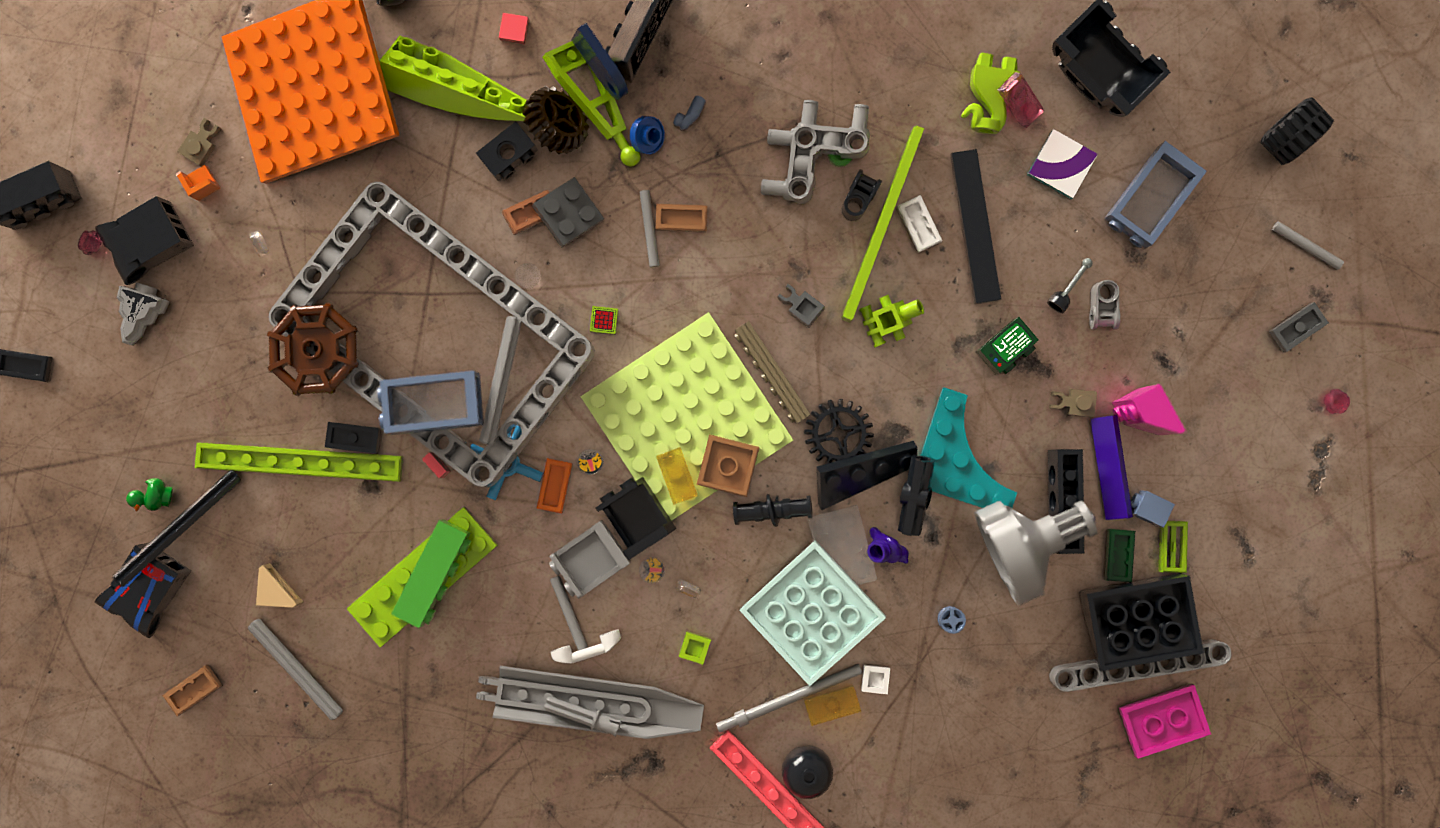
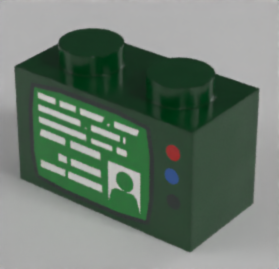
(1007, 346)

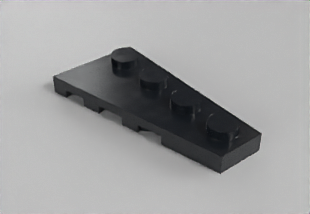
(858, 473)

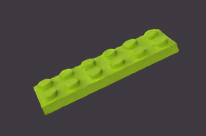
(376, 604)

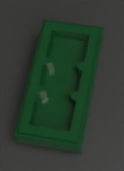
(1119, 555)

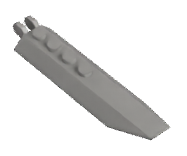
(642, 709)

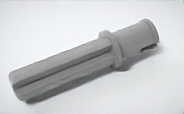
(583, 715)

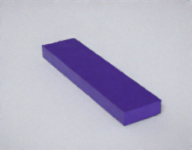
(1111, 467)

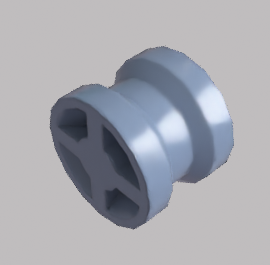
(956, 619)

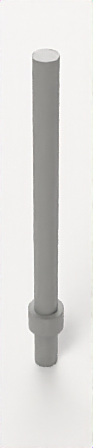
(743, 717)

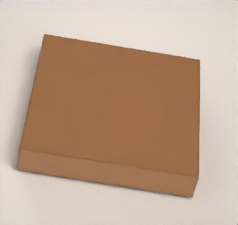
(728, 465)

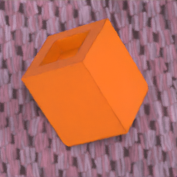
(199, 183)

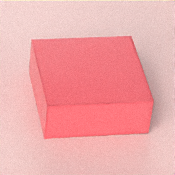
(513, 28)
(436, 465)

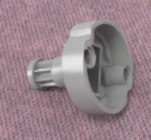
(1024, 546)

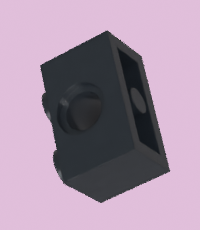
(513, 138)

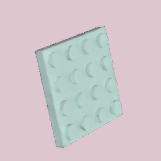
(812, 613)

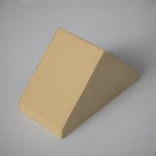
(274, 590)

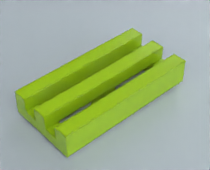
(1172, 547)

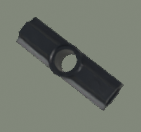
(916, 495)

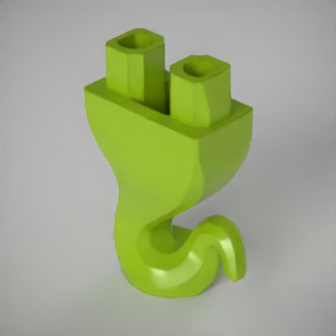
(985, 84)

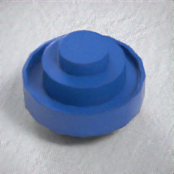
(647, 134)

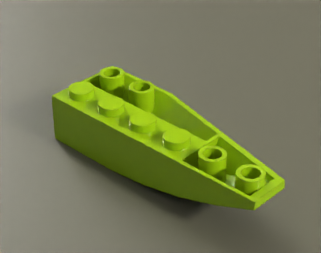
(446, 83)

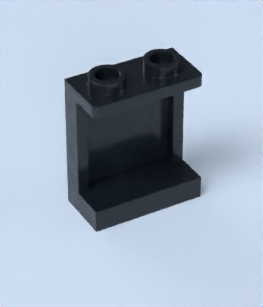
(636, 516)

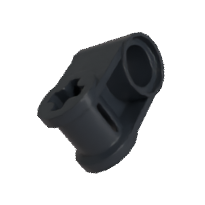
(862, 192)

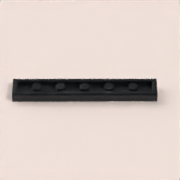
(975, 226)

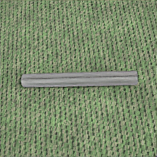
(500, 380)
(295, 669)

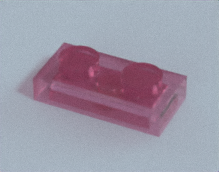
(1021, 99)

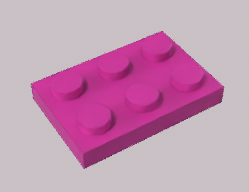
(1164, 721)

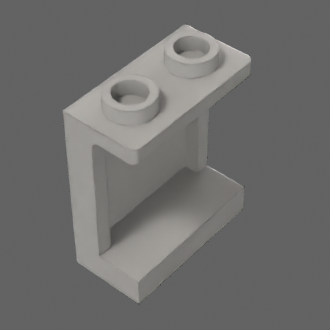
(589, 560)

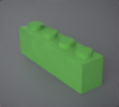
(431, 573)

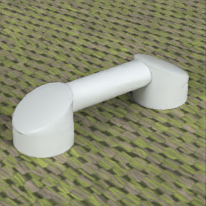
(565, 653)

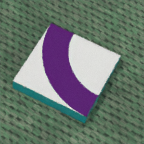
(1062, 164)

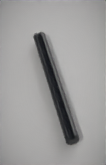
(176, 528)

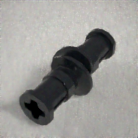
(772, 510)

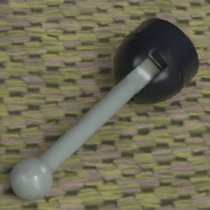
(1060, 300)

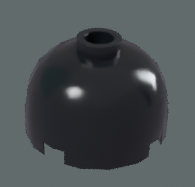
(807, 772)

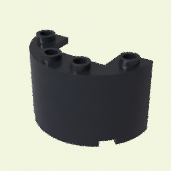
(1105, 63)

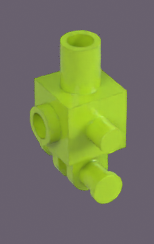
(890, 318)

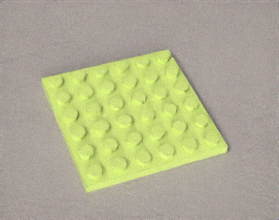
(676, 400)

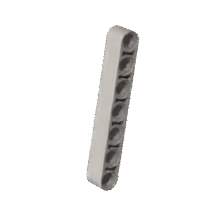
(1100, 678)

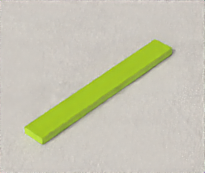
(882, 224)
(298, 462)

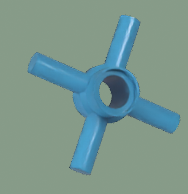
(516, 467)

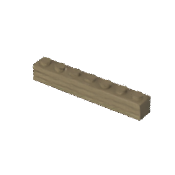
(771, 373)

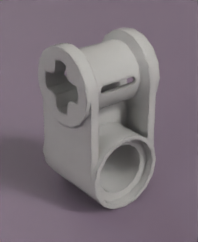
(1105, 307)

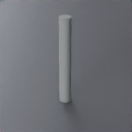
(649, 228)
(1308, 245)
(568, 613)

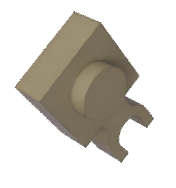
(198, 146)
(1078, 402)

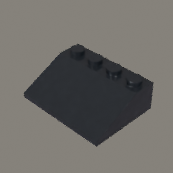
(636, 34)
(1142, 621)

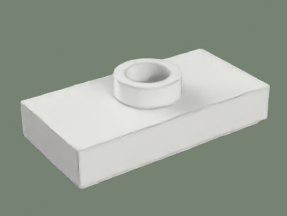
(919, 224)

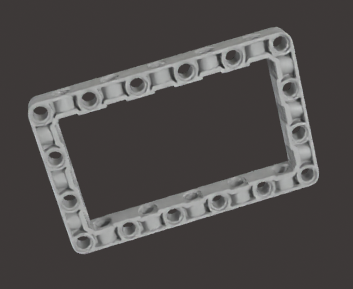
(533, 408)

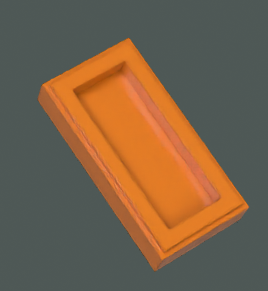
(554, 485)

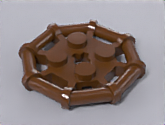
(324, 358)

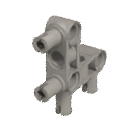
(825, 141)

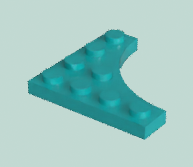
(955, 467)

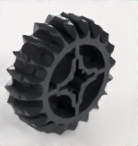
(860, 427)

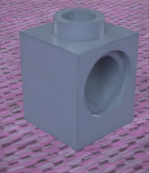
(1151, 508)

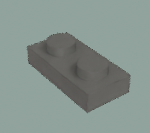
(1298, 327)

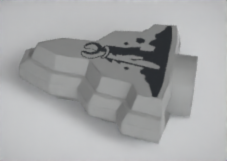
(138, 309)

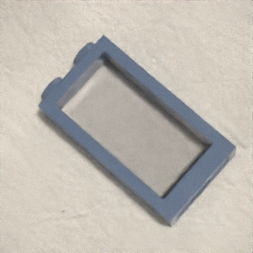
(1155, 195)
(431, 403)

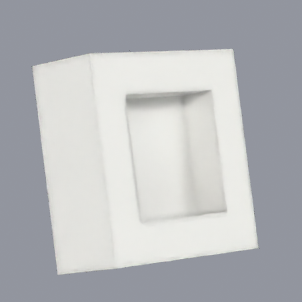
(875, 679)

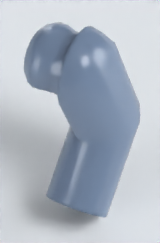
(692, 114)

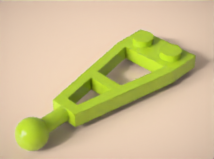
(567, 59)

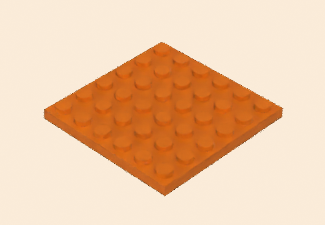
(309, 86)

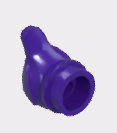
(886, 548)

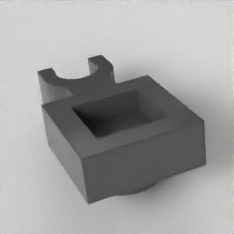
(804, 307)

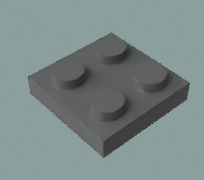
(568, 212)

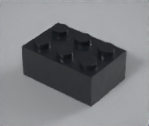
(36, 194)

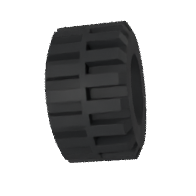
(1297, 131)

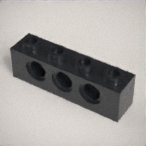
(1066, 487)

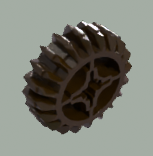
(555, 120)

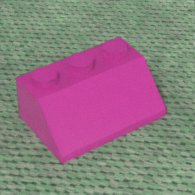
(1148, 411)

